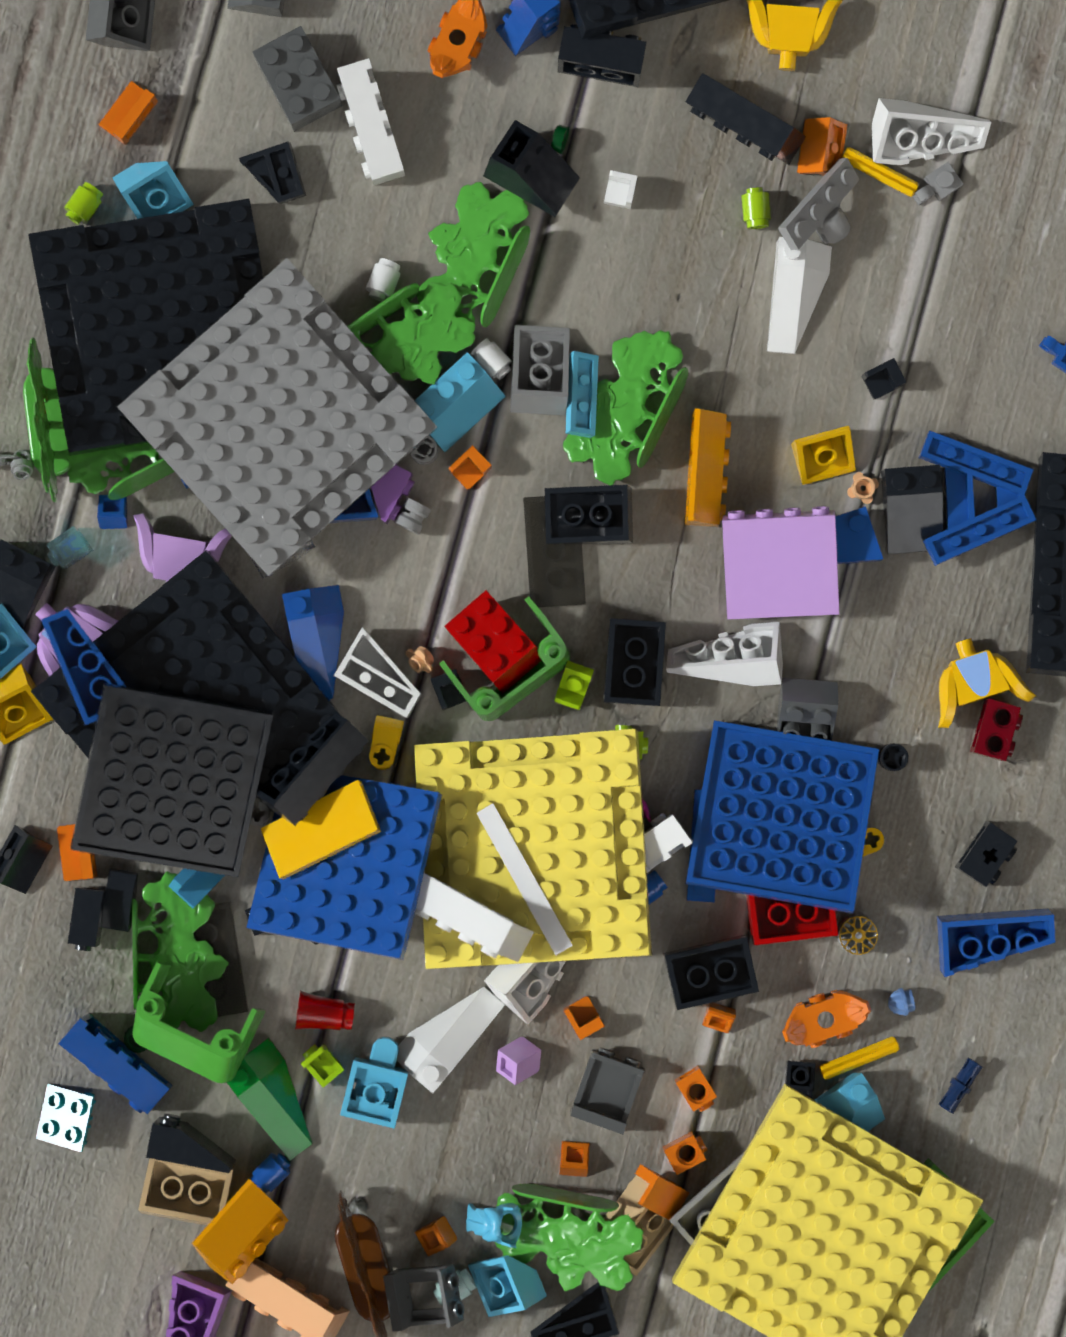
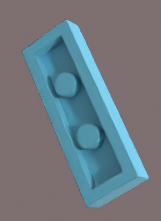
(582, 394)

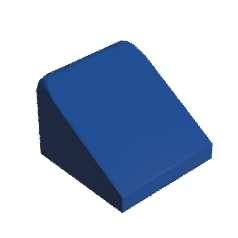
(112, 513)

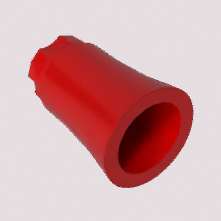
(323, 1013)

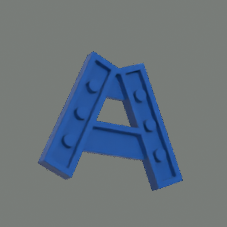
(961, 466)

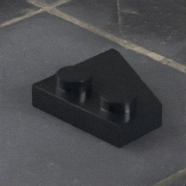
(276, 171)

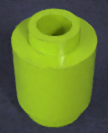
(83, 203)
(756, 208)

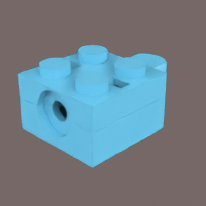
(376, 1086)

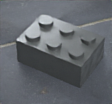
(297, 78)

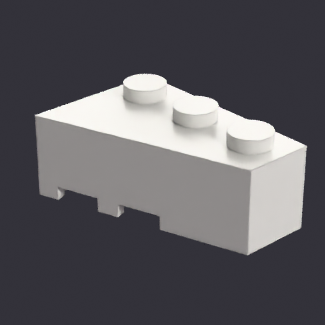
(377, 676)

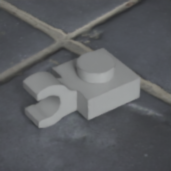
(939, 183)

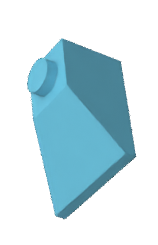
(152, 189)
(13, 642)
(854, 1101)
(506, 1285)

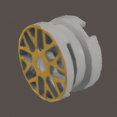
(857, 934)

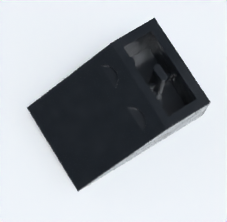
(531, 169)

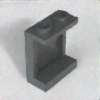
(607, 1090)

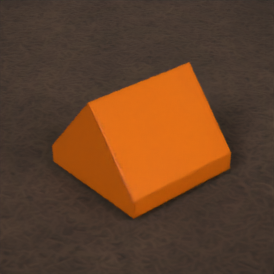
(719, 1017)

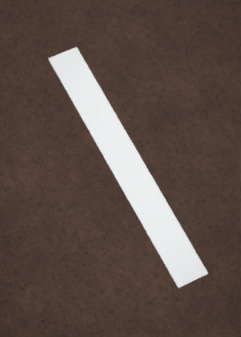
(524, 879)

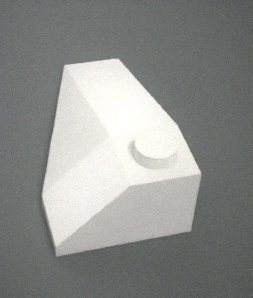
(917, 131)
(795, 292)
(740, 658)
(525, 986)
(440, 1044)

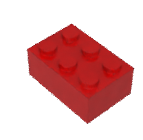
(494, 641)
(786, 921)

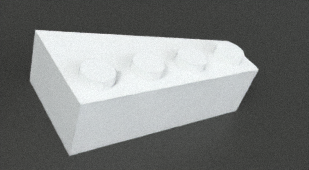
(370, 121)
(471, 920)

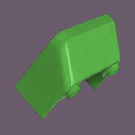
(490, 702)
(214, 1061)

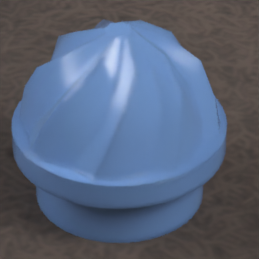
(901, 1002)

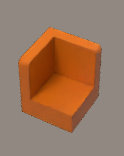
(470, 468)
(583, 1017)

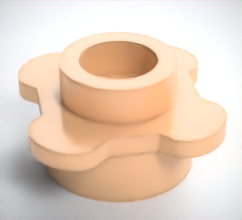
(870, 486)
(420, 659)

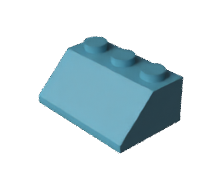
(459, 400)

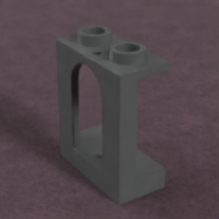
(400, 1300)

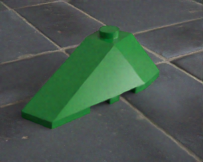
(270, 1097)

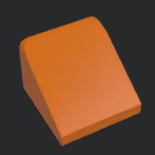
(574, 1159)
(436, 1236)

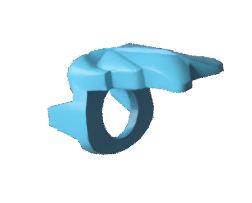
(487, 1223)

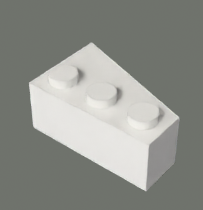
(663, 840)

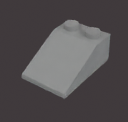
(540, 370)

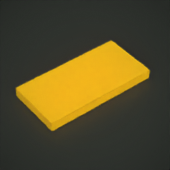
(329, 828)

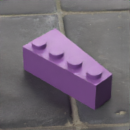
(195, 1306)

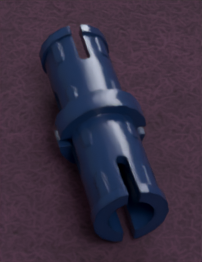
(960, 1085)

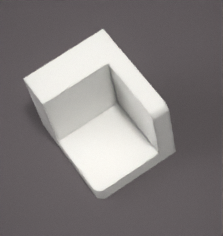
(620, 189)

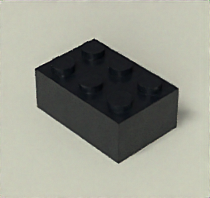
(602, 56)
(634, 662)
(711, 972)

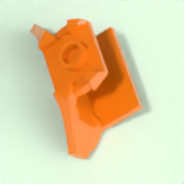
(452, 59)
(803, 1025)

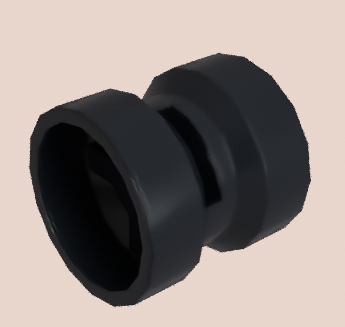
(895, 760)

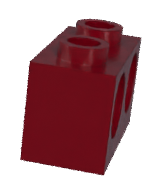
(988, 727)

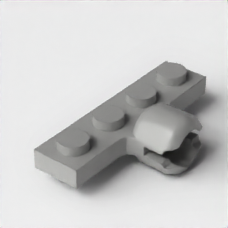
(821, 209)

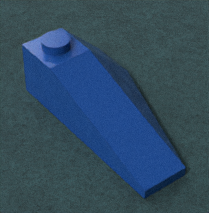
(315, 631)

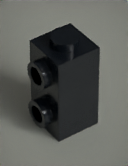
(86, 918)

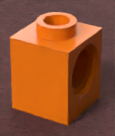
(693, 1077)
(677, 1162)

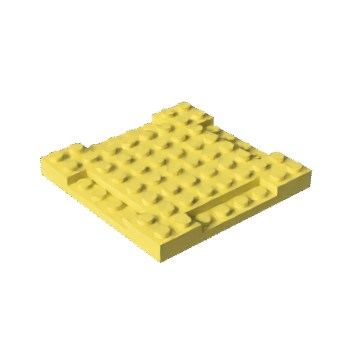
(576, 823)
(825, 1229)

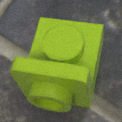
(573, 685)

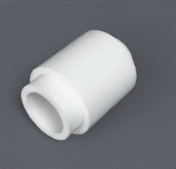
(383, 279)
(492, 359)

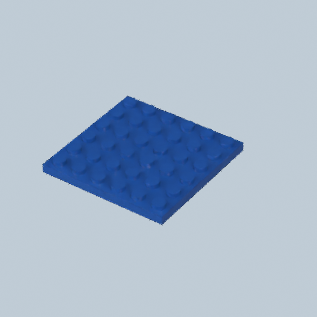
(783, 816)
(364, 893)

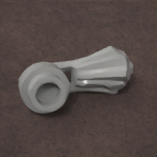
(20, 467)

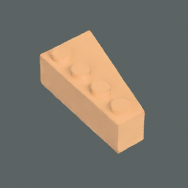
(288, 1302)

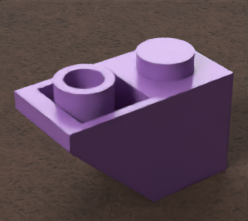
(390, 490)

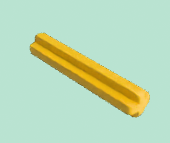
(881, 172)
(859, 1058)

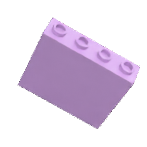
(780, 563)

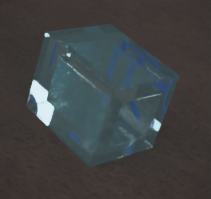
(68, 548)

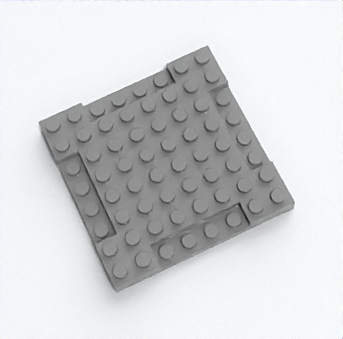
(277, 417)

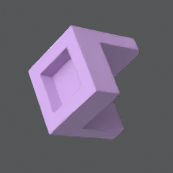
(518, 1060)

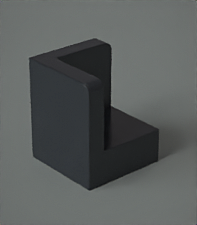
(883, 379)
(446, 691)

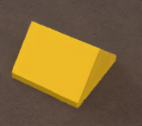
(824, 455)

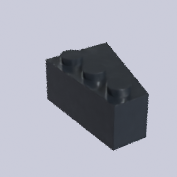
(583, 1317)

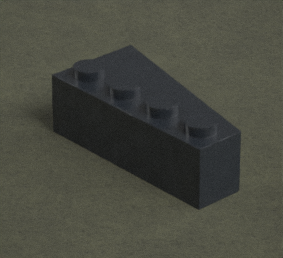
(744, 118)

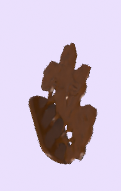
(363, 1265)

